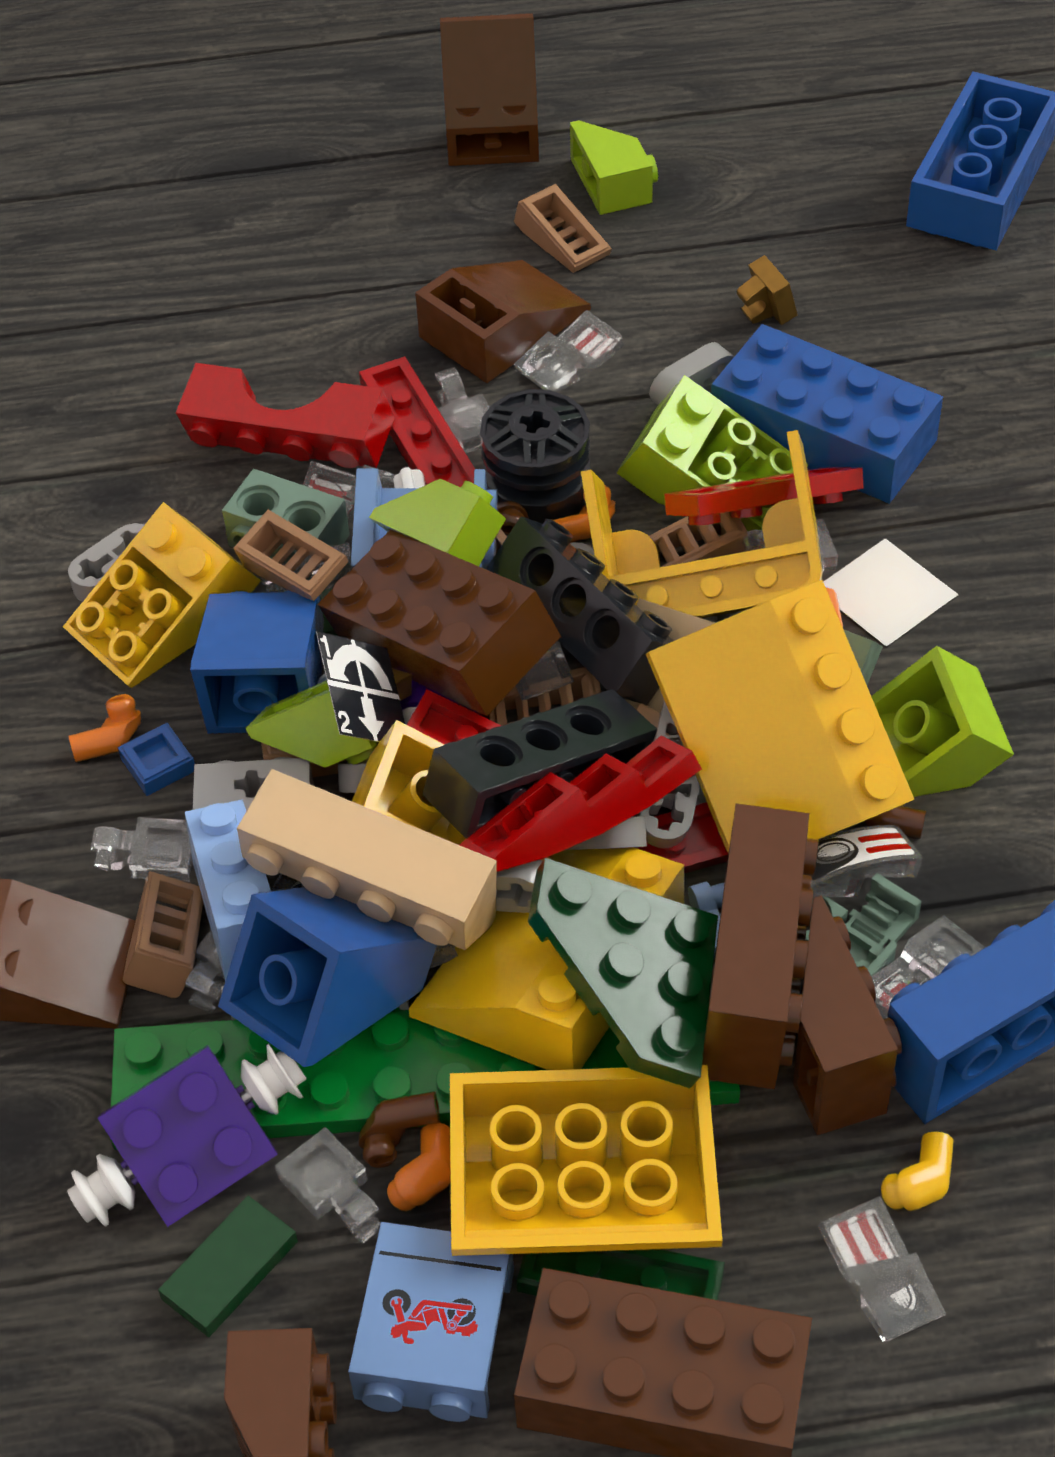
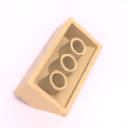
(369, 861)

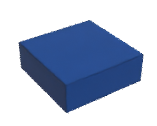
(156, 759)

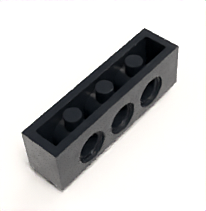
(589, 610)
(488, 771)

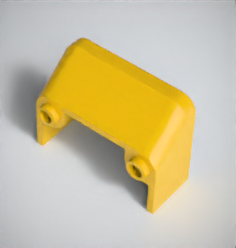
(721, 582)

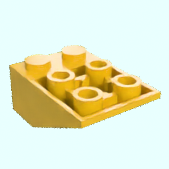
(155, 597)

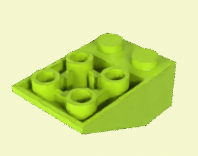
(700, 444)

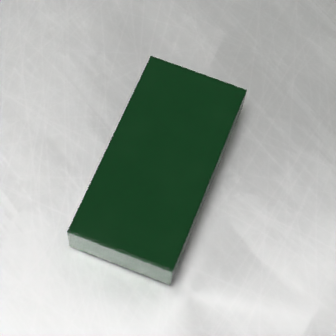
(228, 1266)

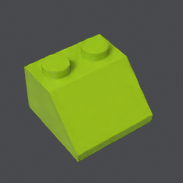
(942, 724)

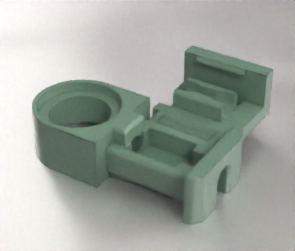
(880, 922)

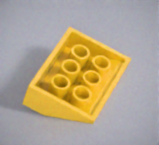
(781, 715)
(513, 987)
(581, 1162)

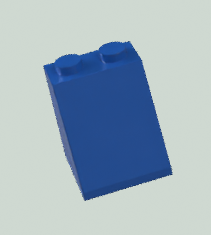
(254, 654)
(319, 971)

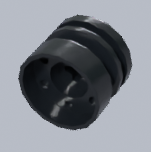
(536, 452)

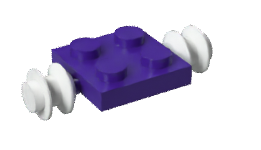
(186, 1136)

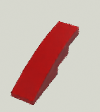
(564, 814)

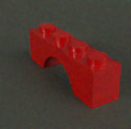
(340, 427)

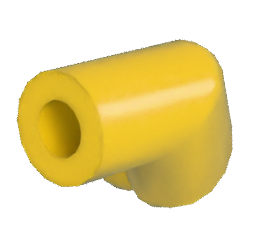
(924, 1181)

